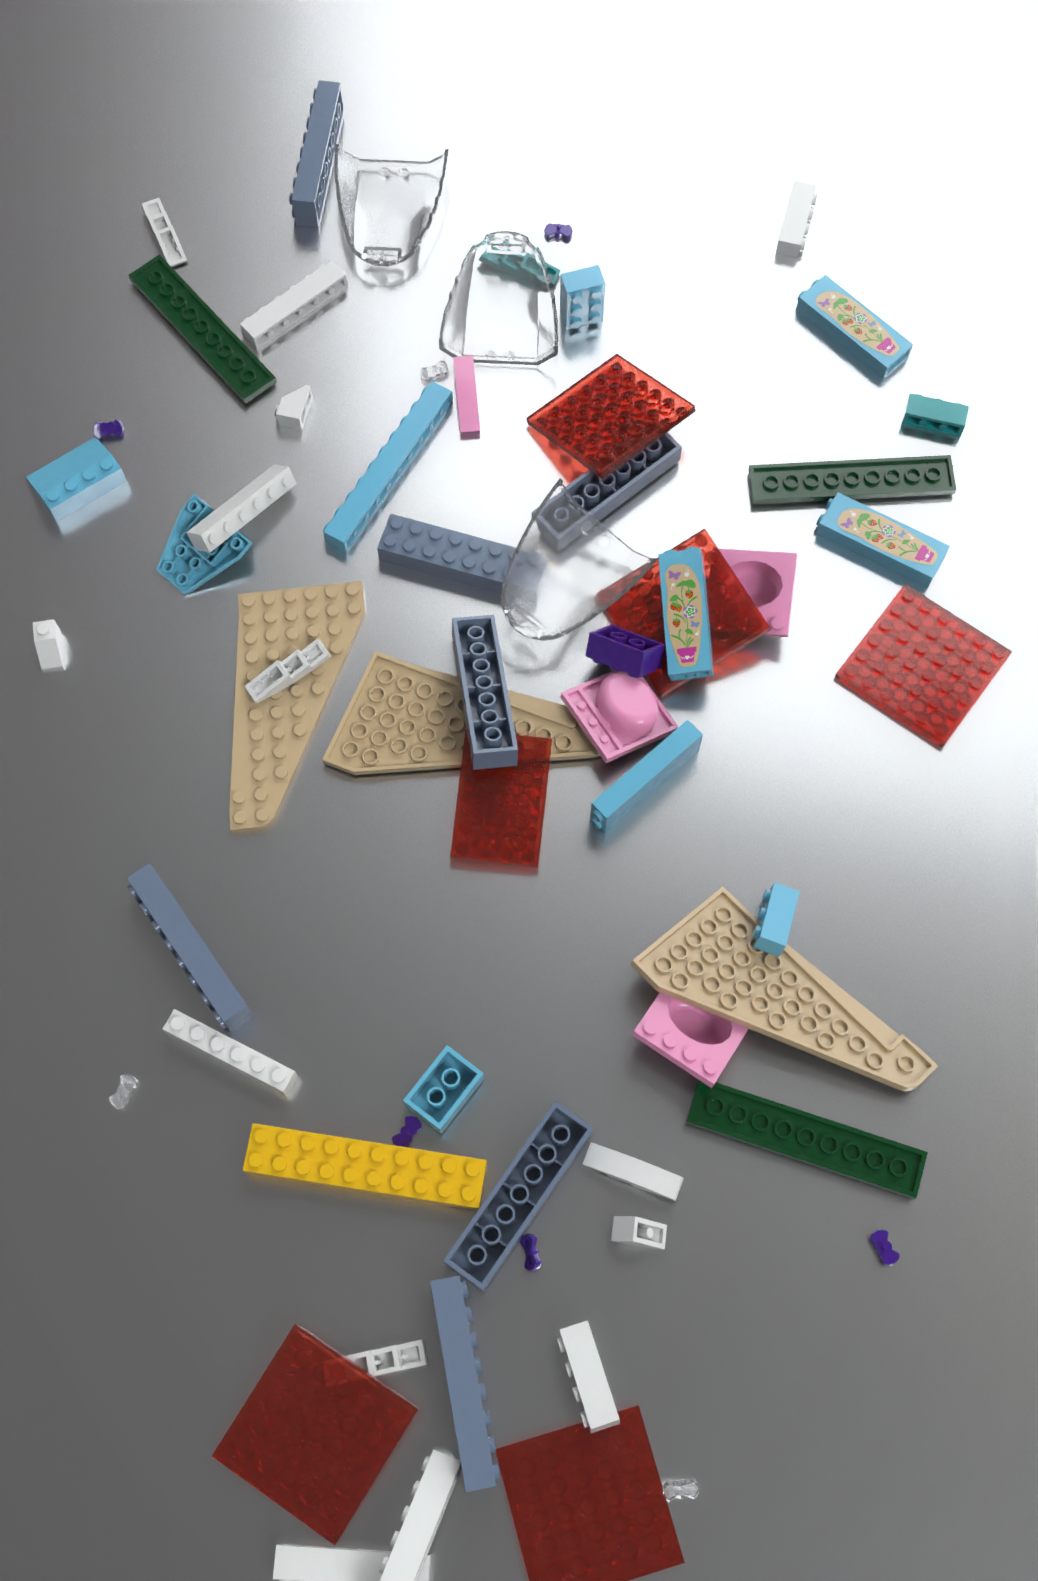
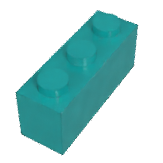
(935, 415)

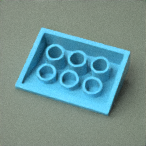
(76, 478)

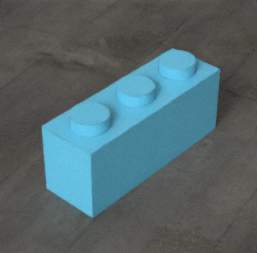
(775, 919)

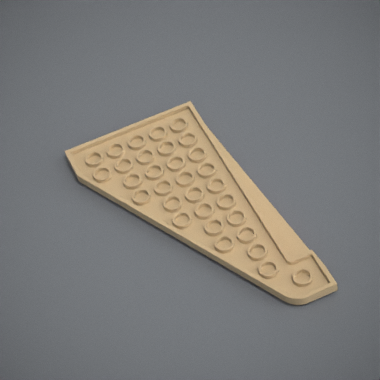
(416, 721)
(277, 731)
(715, 968)

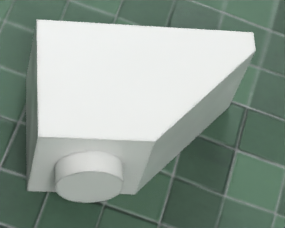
(294, 408)
(48, 644)
(638, 1232)

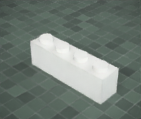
(796, 218)
(589, 1377)

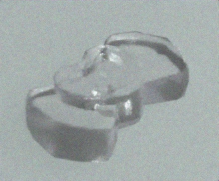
(434, 371)
(124, 1091)
(680, 1489)

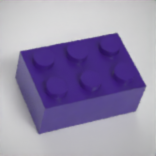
(625, 651)

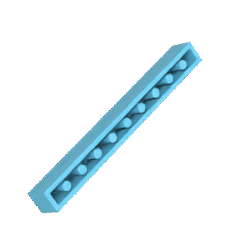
(387, 467)

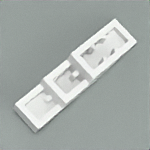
(164, 232)
(287, 672)
(633, 1171)
(392, 1358)

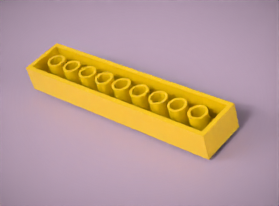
(365, 1167)

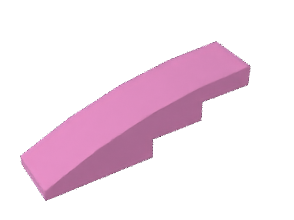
(466, 394)

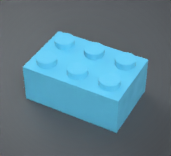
(582, 297)
(444, 1089)

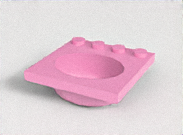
(769, 582)
(618, 713)
(690, 1037)

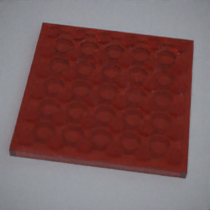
(610, 415)
(731, 611)
(923, 665)
(315, 1433)
(589, 1503)

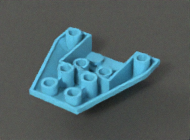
(190, 567)

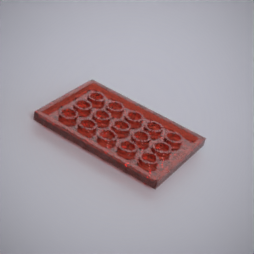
(502, 807)

